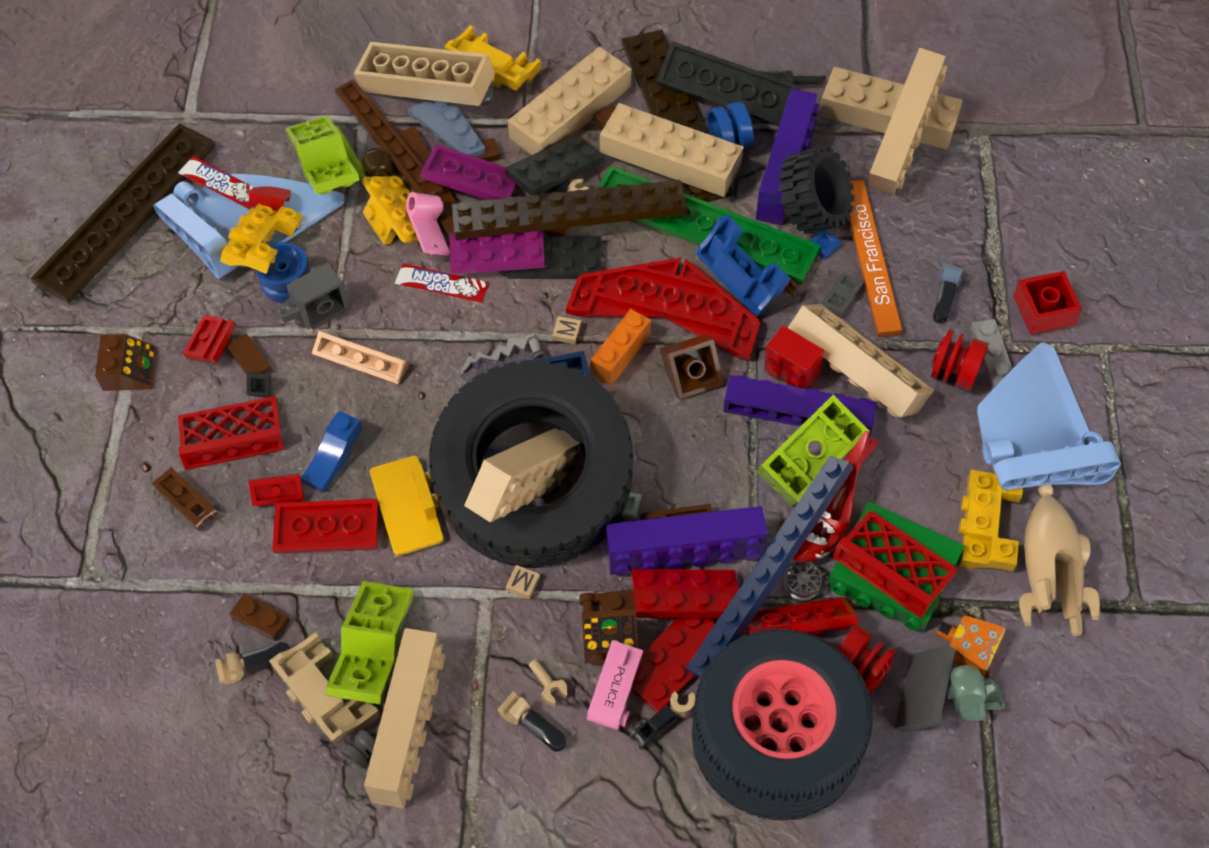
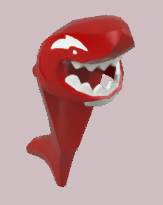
(836, 519)

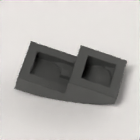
(842, 294)

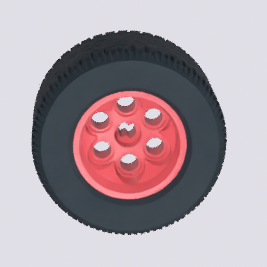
(774, 668)

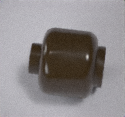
(377, 163)

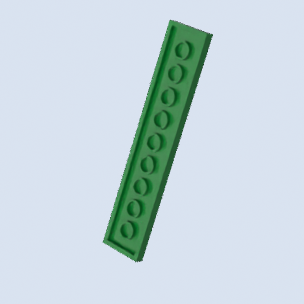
(758, 240)

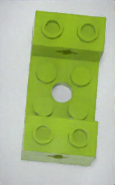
(793, 467)

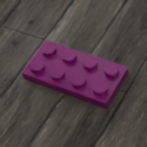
(467, 174)
(497, 253)

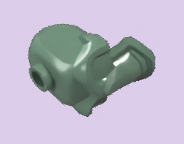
(973, 694)

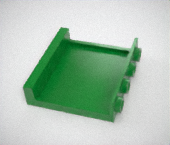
(847, 583)

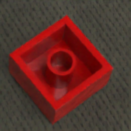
(1047, 302)
(793, 359)

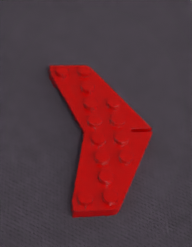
(658, 292)

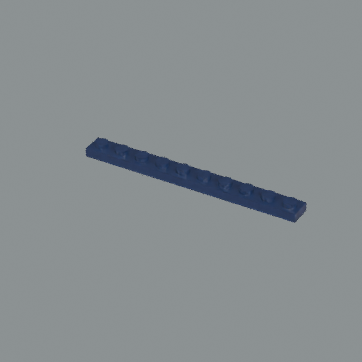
(772, 562)

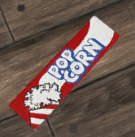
(217, 181)
(442, 283)

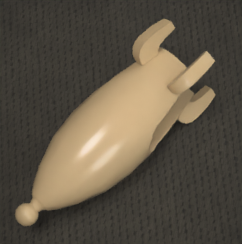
(1056, 557)

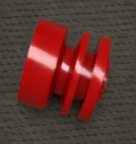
(959, 360)
(867, 661)

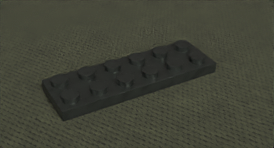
(724, 82)

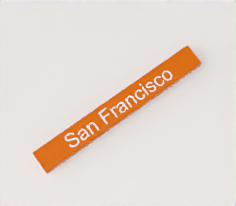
(872, 264)

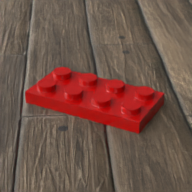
(325, 526)
(682, 592)
(806, 617)
(666, 659)

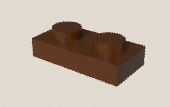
(259, 616)

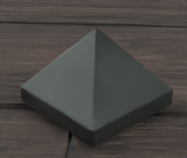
(258, 384)

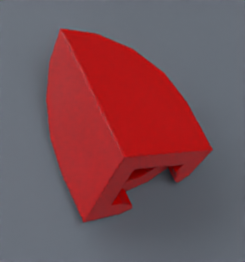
(269, 196)

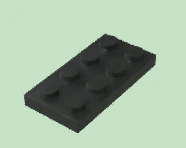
(554, 165)
(565, 258)

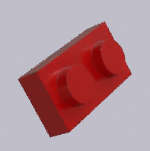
(276, 489)

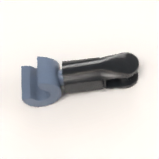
(950, 279)

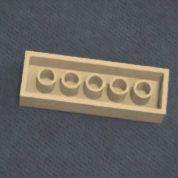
(425, 73)
(872, 101)
(570, 102)
(907, 122)
(671, 149)
(862, 361)
(522, 474)
(404, 719)

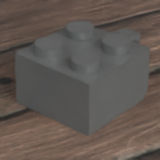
(314, 298)

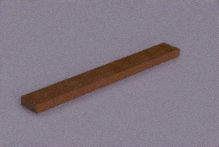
(386, 138)
(417, 145)

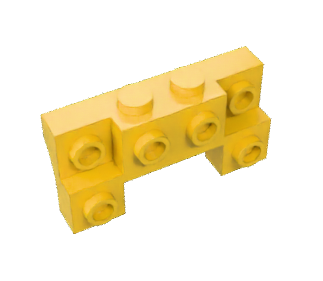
(506, 71)
(253, 233)
(981, 524)

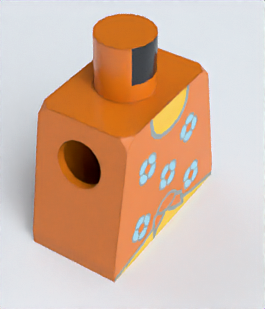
(973, 641)

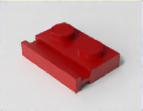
(209, 339)

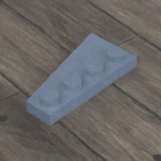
(448, 125)

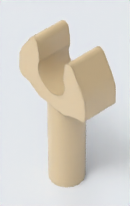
(549, 684)

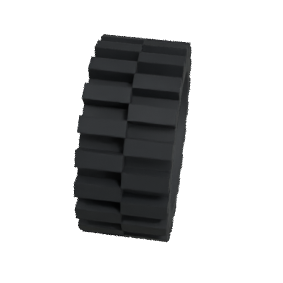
(816, 190)

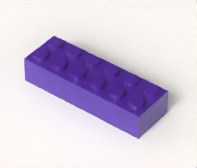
(791, 138)
(686, 540)

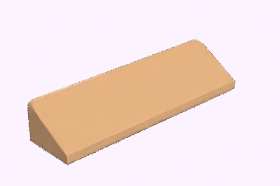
(360, 357)

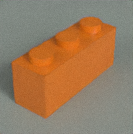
(620, 347)

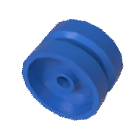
(731, 124)
(289, 265)

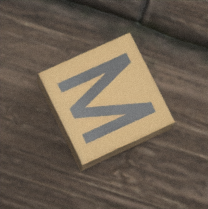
(566, 330)
(522, 582)

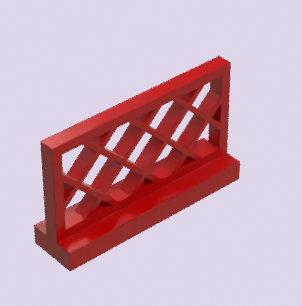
(231, 446)
(884, 575)

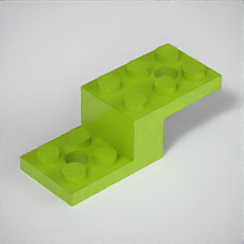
(322, 155)
(370, 642)

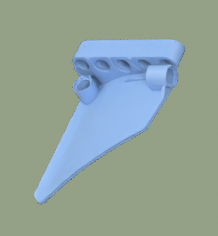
(206, 218)
(1038, 431)

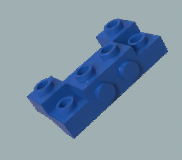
(738, 271)

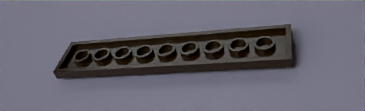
(646, 56)
(568, 209)
(120, 214)

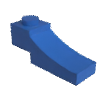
(332, 451)

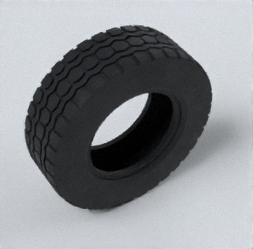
(528, 395)

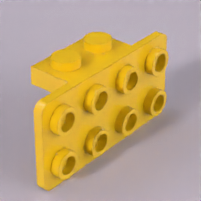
(387, 209)
(407, 505)

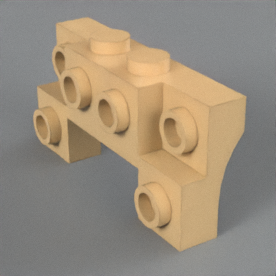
(307, 686)

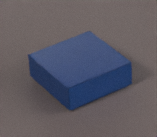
(827, 242)

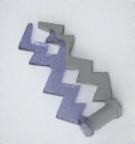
(531, 340)

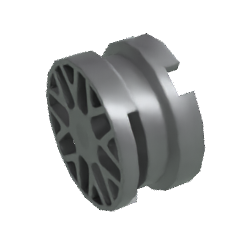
(802, 582)

